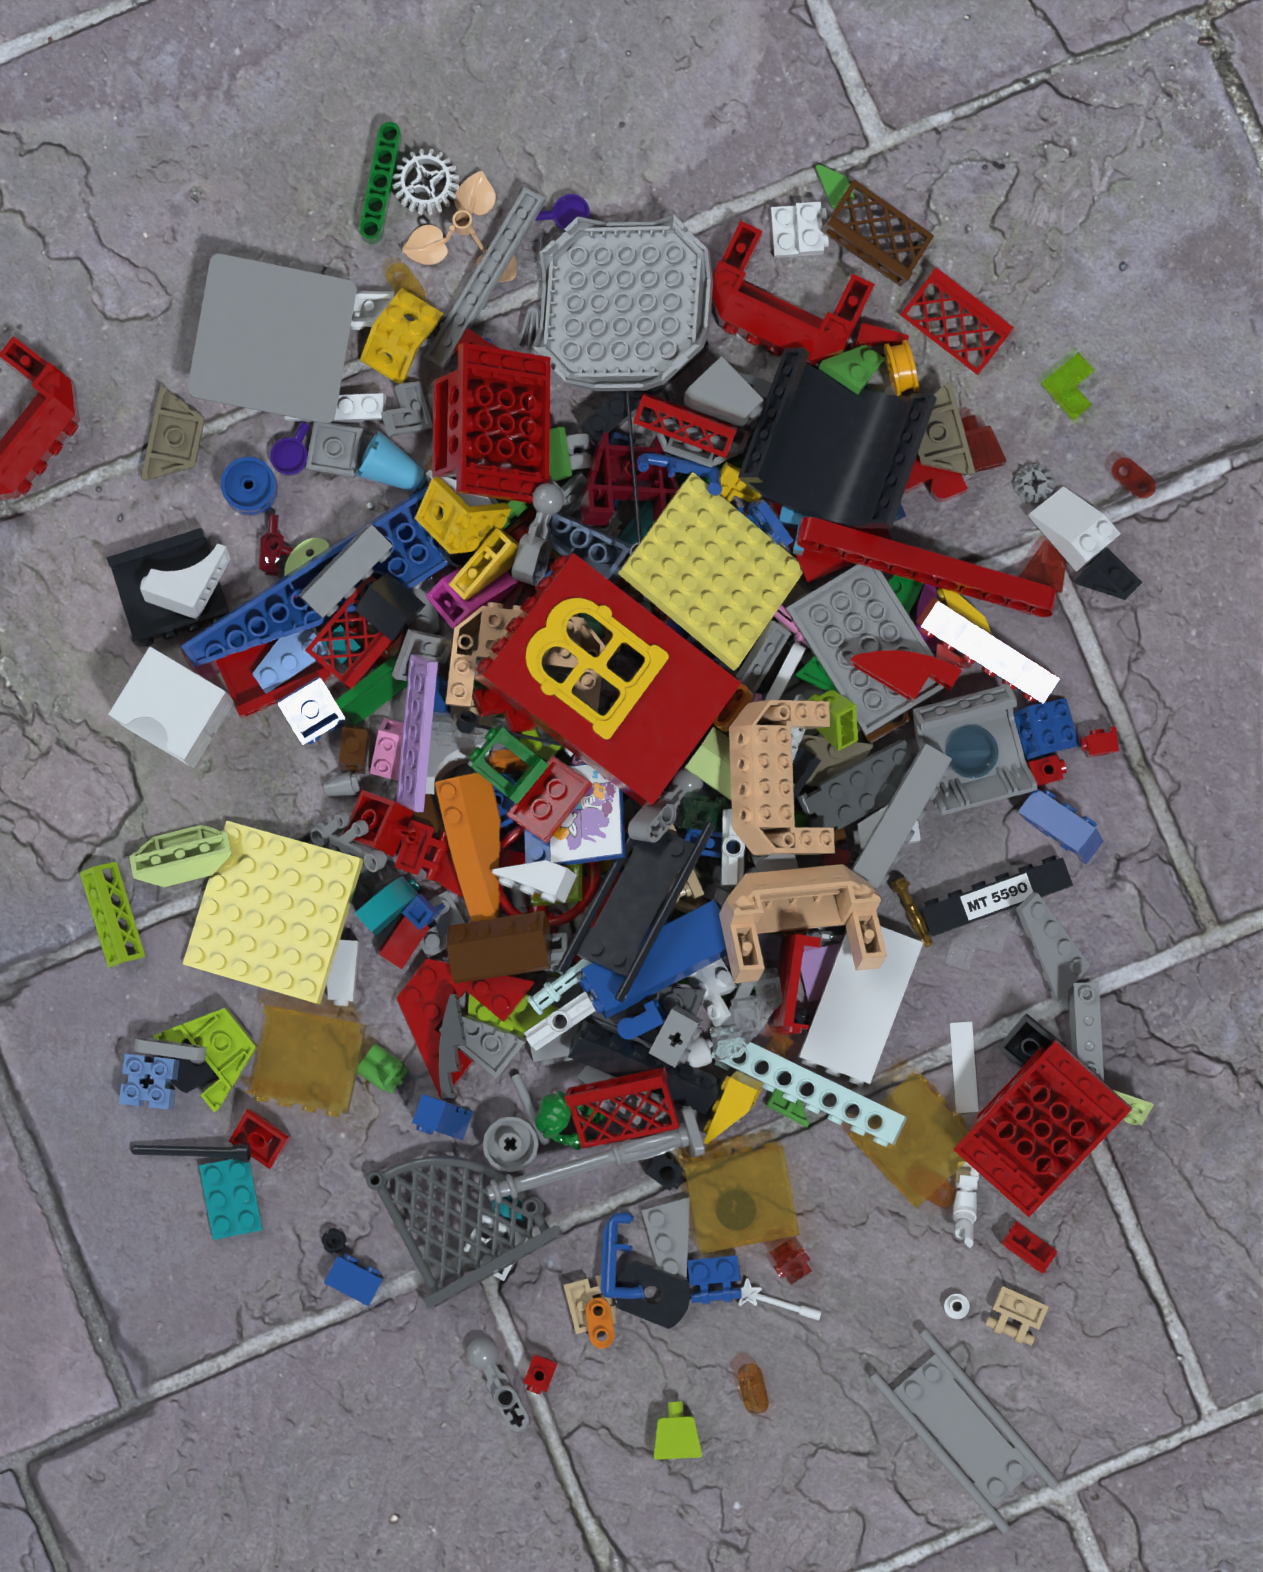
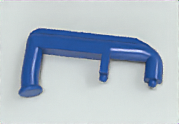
(681, 465)
(609, 1257)

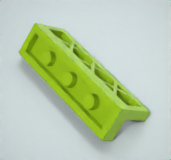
(103, 912)

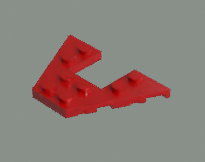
(426, 1000)

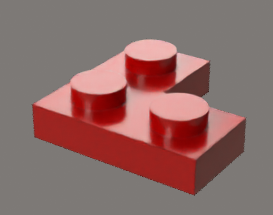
(491, 704)

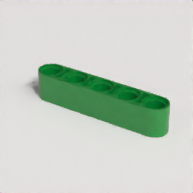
(384, 171)

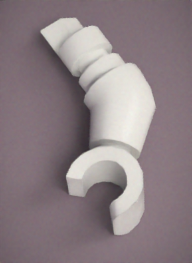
(965, 1203)

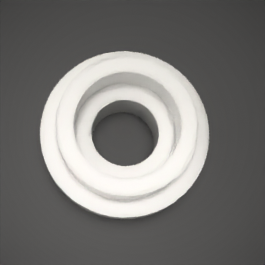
(956, 1298)

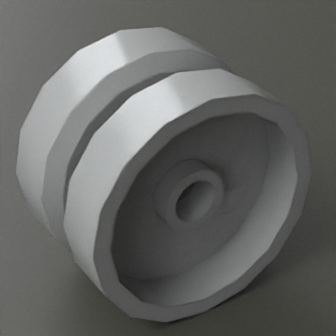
(497, 1137)

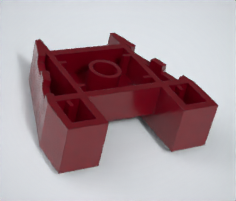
(612, 478)

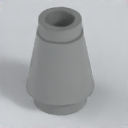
(343, 785)

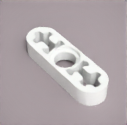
(786, 672)

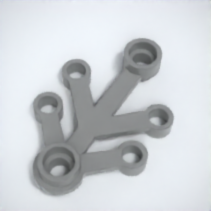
(323, 835)

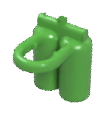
(382, 1069)

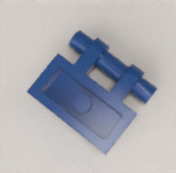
(770, 523)
(714, 1270)

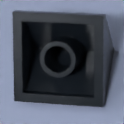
(389, 606)
(1026, 1040)

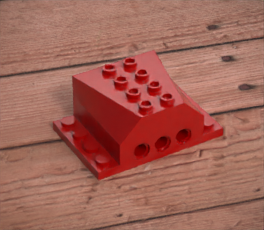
(493, 423)
(1041, 1126)

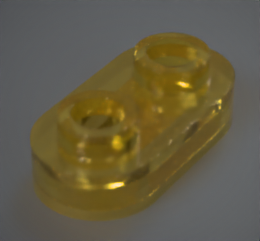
(408, 283)

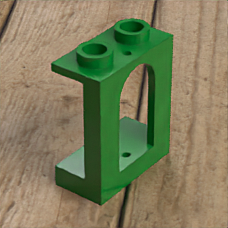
(526, 781)

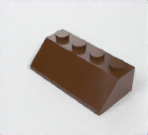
(500, 946)

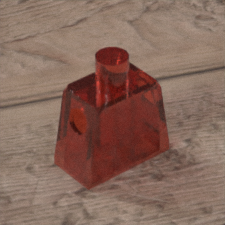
(982, 445)

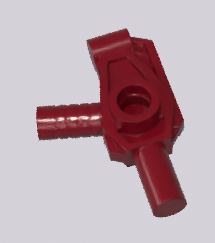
(272, 547)

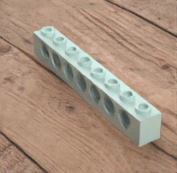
(891, 1121)

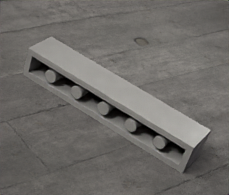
(901, 814)

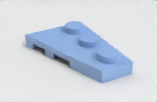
(287, 659)

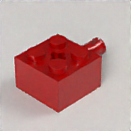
(386, 823)

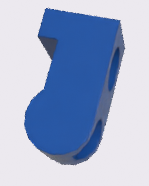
(635, 1025)

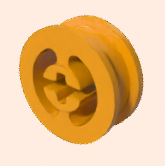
(901, 368)

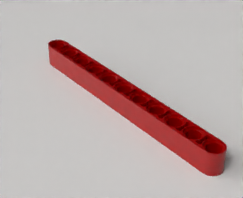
(926, 567)

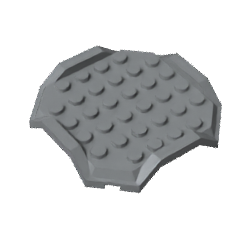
(623, 303)

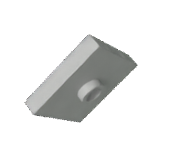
(334, 449)

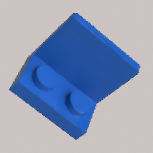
(1045, 728)

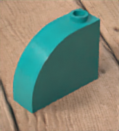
(387, 904)

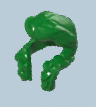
(554, 1117)

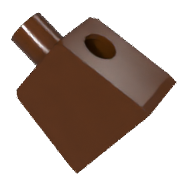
(354, 748)

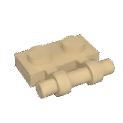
(578, 1296)
(1019, 1308)

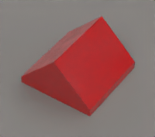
(264, 1137)

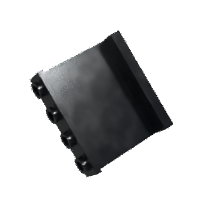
(170, 554)

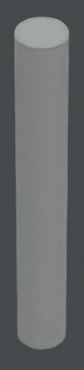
(528, 1105)

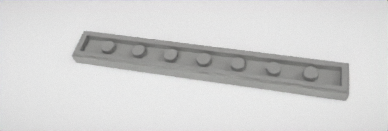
(485, 277)

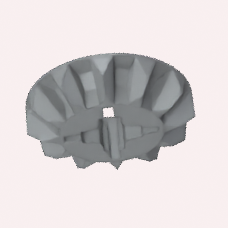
(1043, 490)

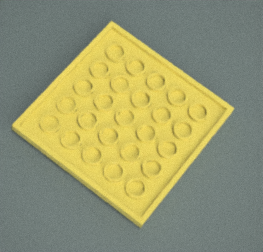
(712, 571)
(274, 913)

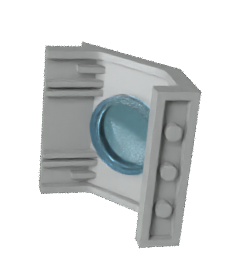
(970, 724)

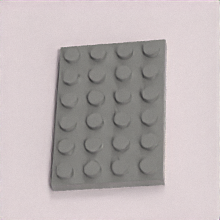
(856, 617)

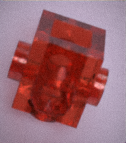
(790, 1261)

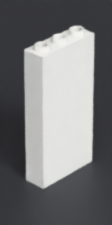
(859, 1009)

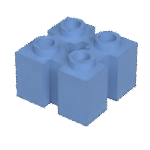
(159, 1093)

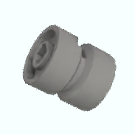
(582, 460)
(716, 891)

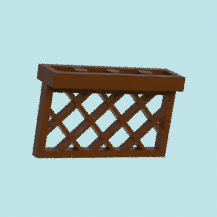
(869, 251)

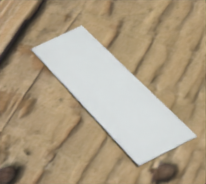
(964, 1067)

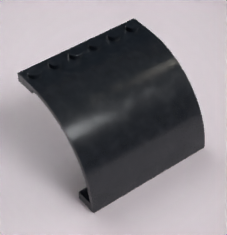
(834, 449)

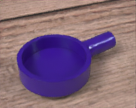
(566, 210)
(290, 454)

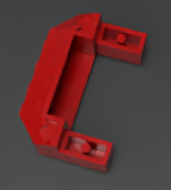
(773, 321)
(41, 426)

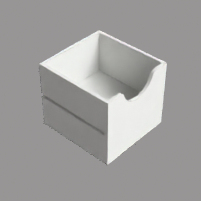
(171, 707)

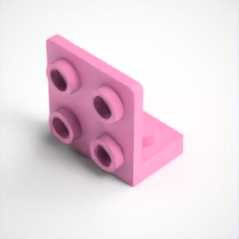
(388, 749)

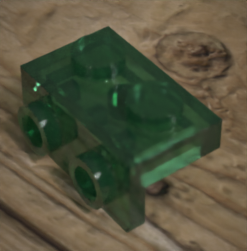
(700, 810)

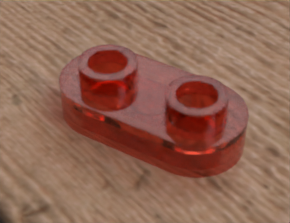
(1135, 476)

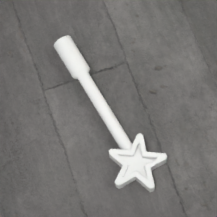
(751, 1294)

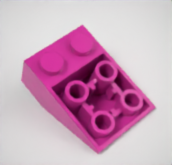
(456, 609)

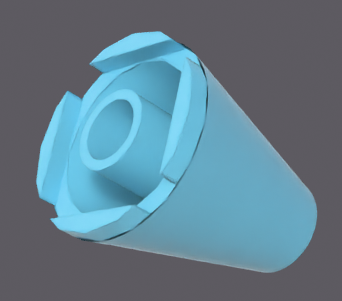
(390, 465)

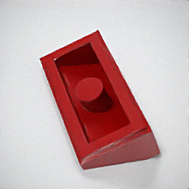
(951, 657)

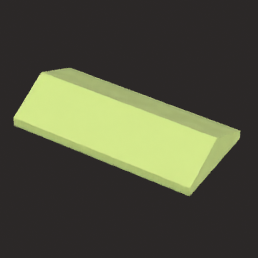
(712, 762)

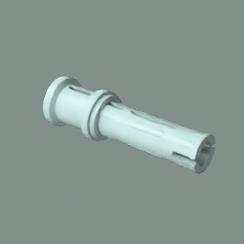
(553, 991)

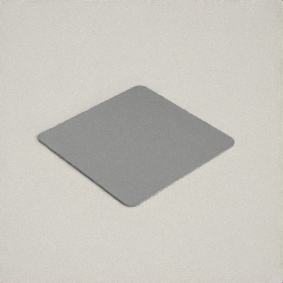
(272, 338)

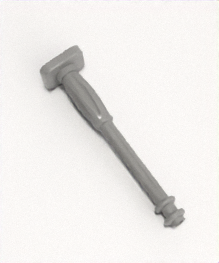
(621, 1153)

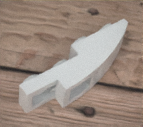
(356, 408)

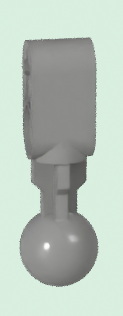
(535, 547)
(656, 819)
(482, 1355)

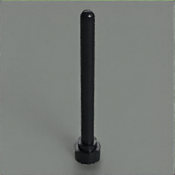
(239, 1152)

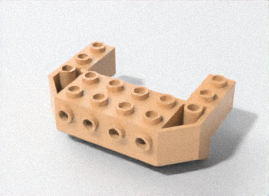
(480, 630)
(764, 777)
(800, 901)

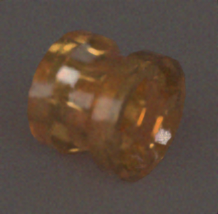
(779, 1044)

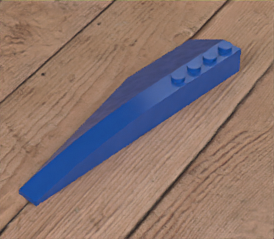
(278, 615)

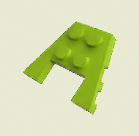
(226, 1052)

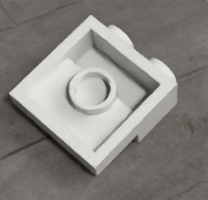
(798, 230)

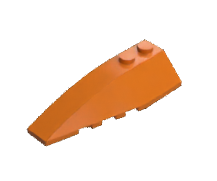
(473, 837)

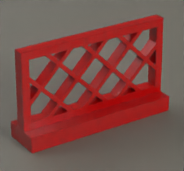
(968, 302)
(365, 658)
(618, 1087)

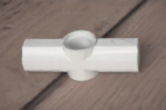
(732, 864)
(548, 1029)

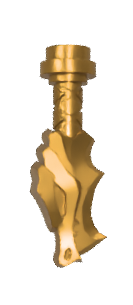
(917, 921)

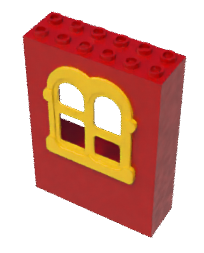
(657, 712)

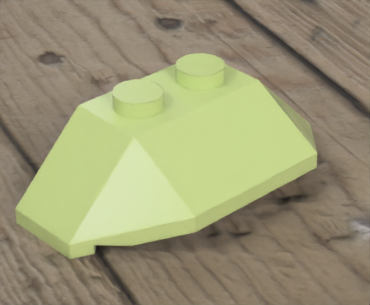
(181, 856)

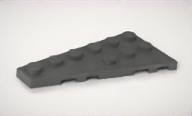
(686, 998)

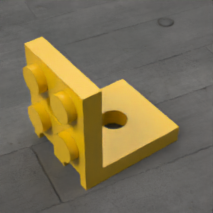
(399, 336)
(462, 526)

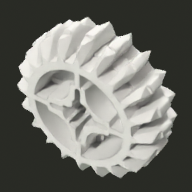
(417, 187)

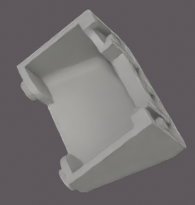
(725, 396)

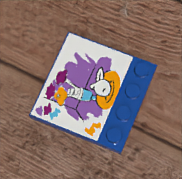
(591, 830)

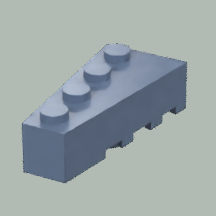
(592, 545)

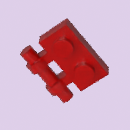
(412, 855)

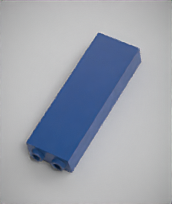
(678, 952)

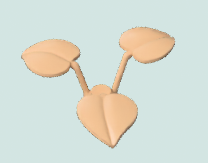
(474, 196)

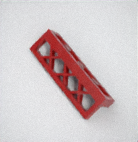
(687, 415)

